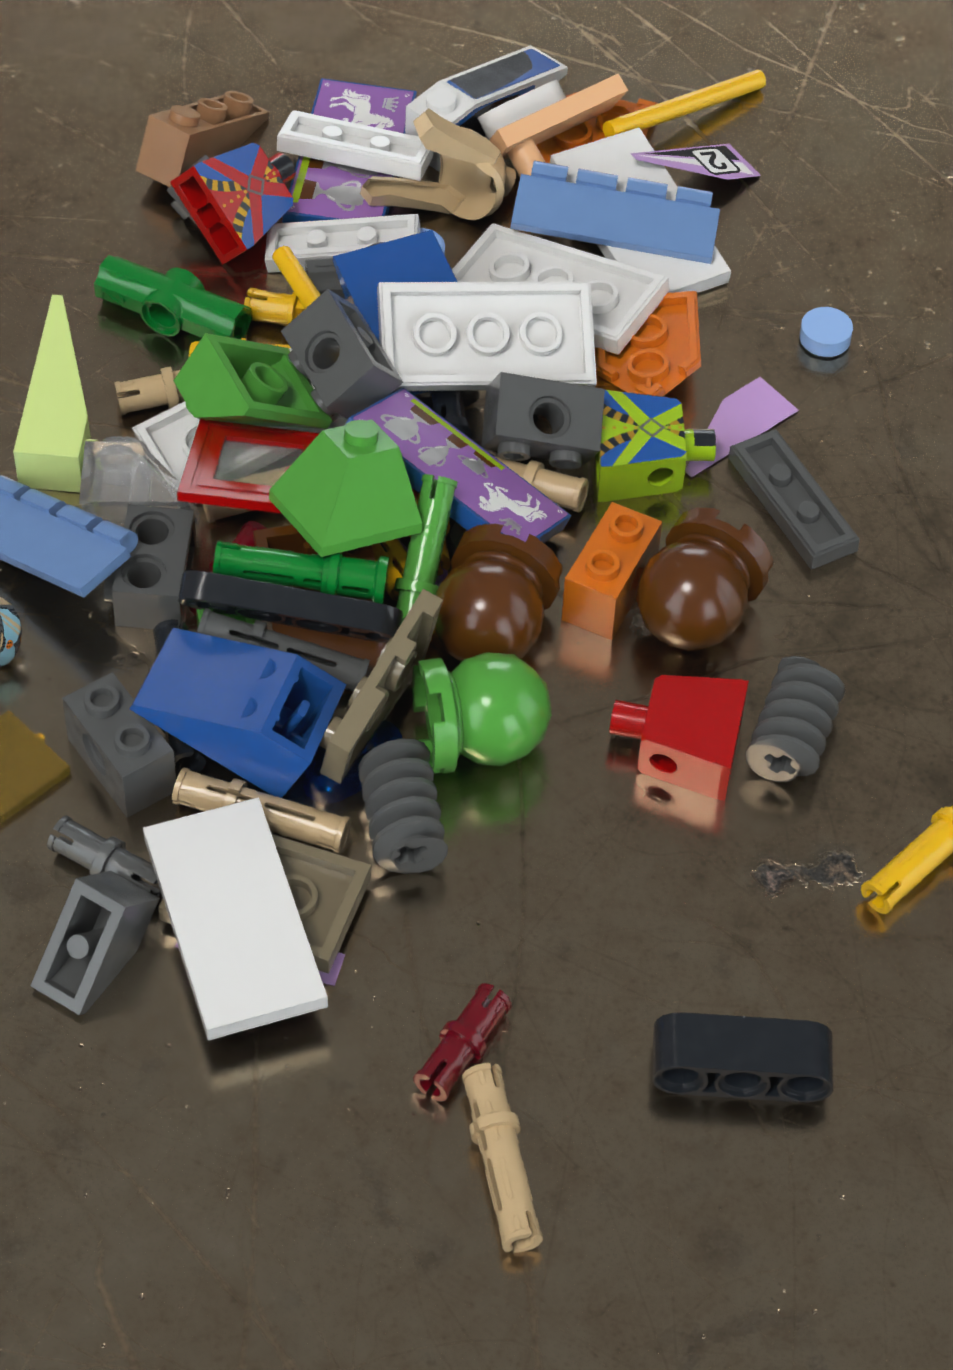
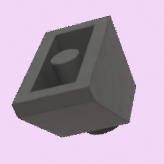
(93, 939)

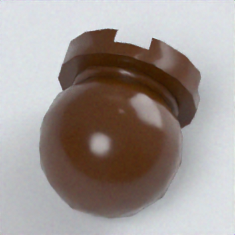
(702, 580)
(496, 593)

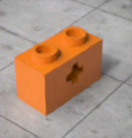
(609, 570)

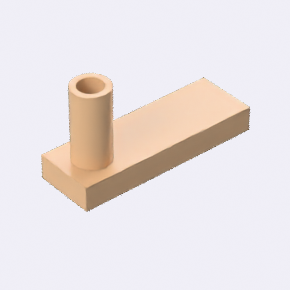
(520, 138)

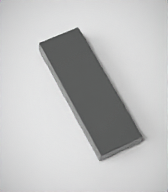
(794, 499)

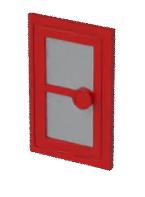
(239, 464)

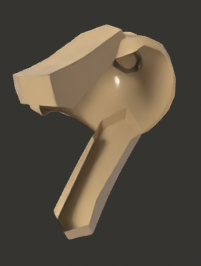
(470, 177)

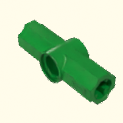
(170, 300)

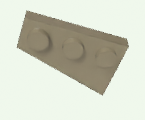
(380, 691)

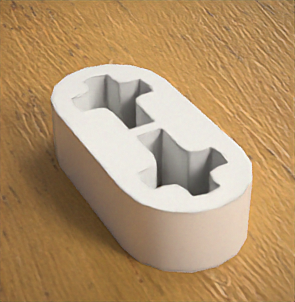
(521, 107)

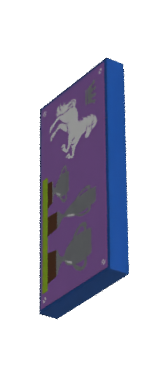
(331, 189)
(486, 487)

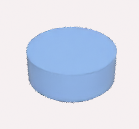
(826, 331)

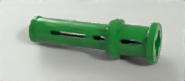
(326, 574)

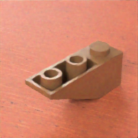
(188, 132)

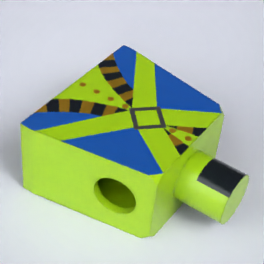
(646, 446)

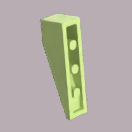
(55, 412)

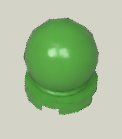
(484, 709)

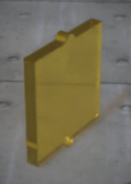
(25, 765)

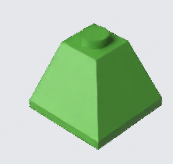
(247, 385)
(348, 490)

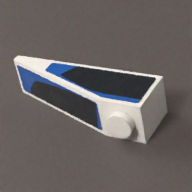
(482, 88)

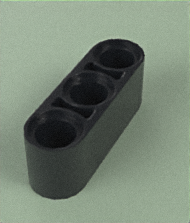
(742, 1057)

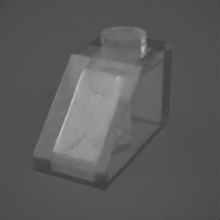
(125, 474)

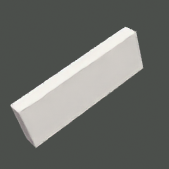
(354, 145)
(333, 237)

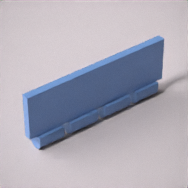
(625, 220)
(59, 539)

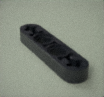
(289, 606)

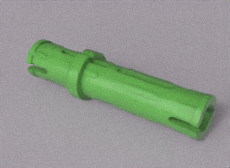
(426, 547)

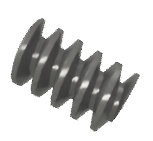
(795, 720)
(402, 807)

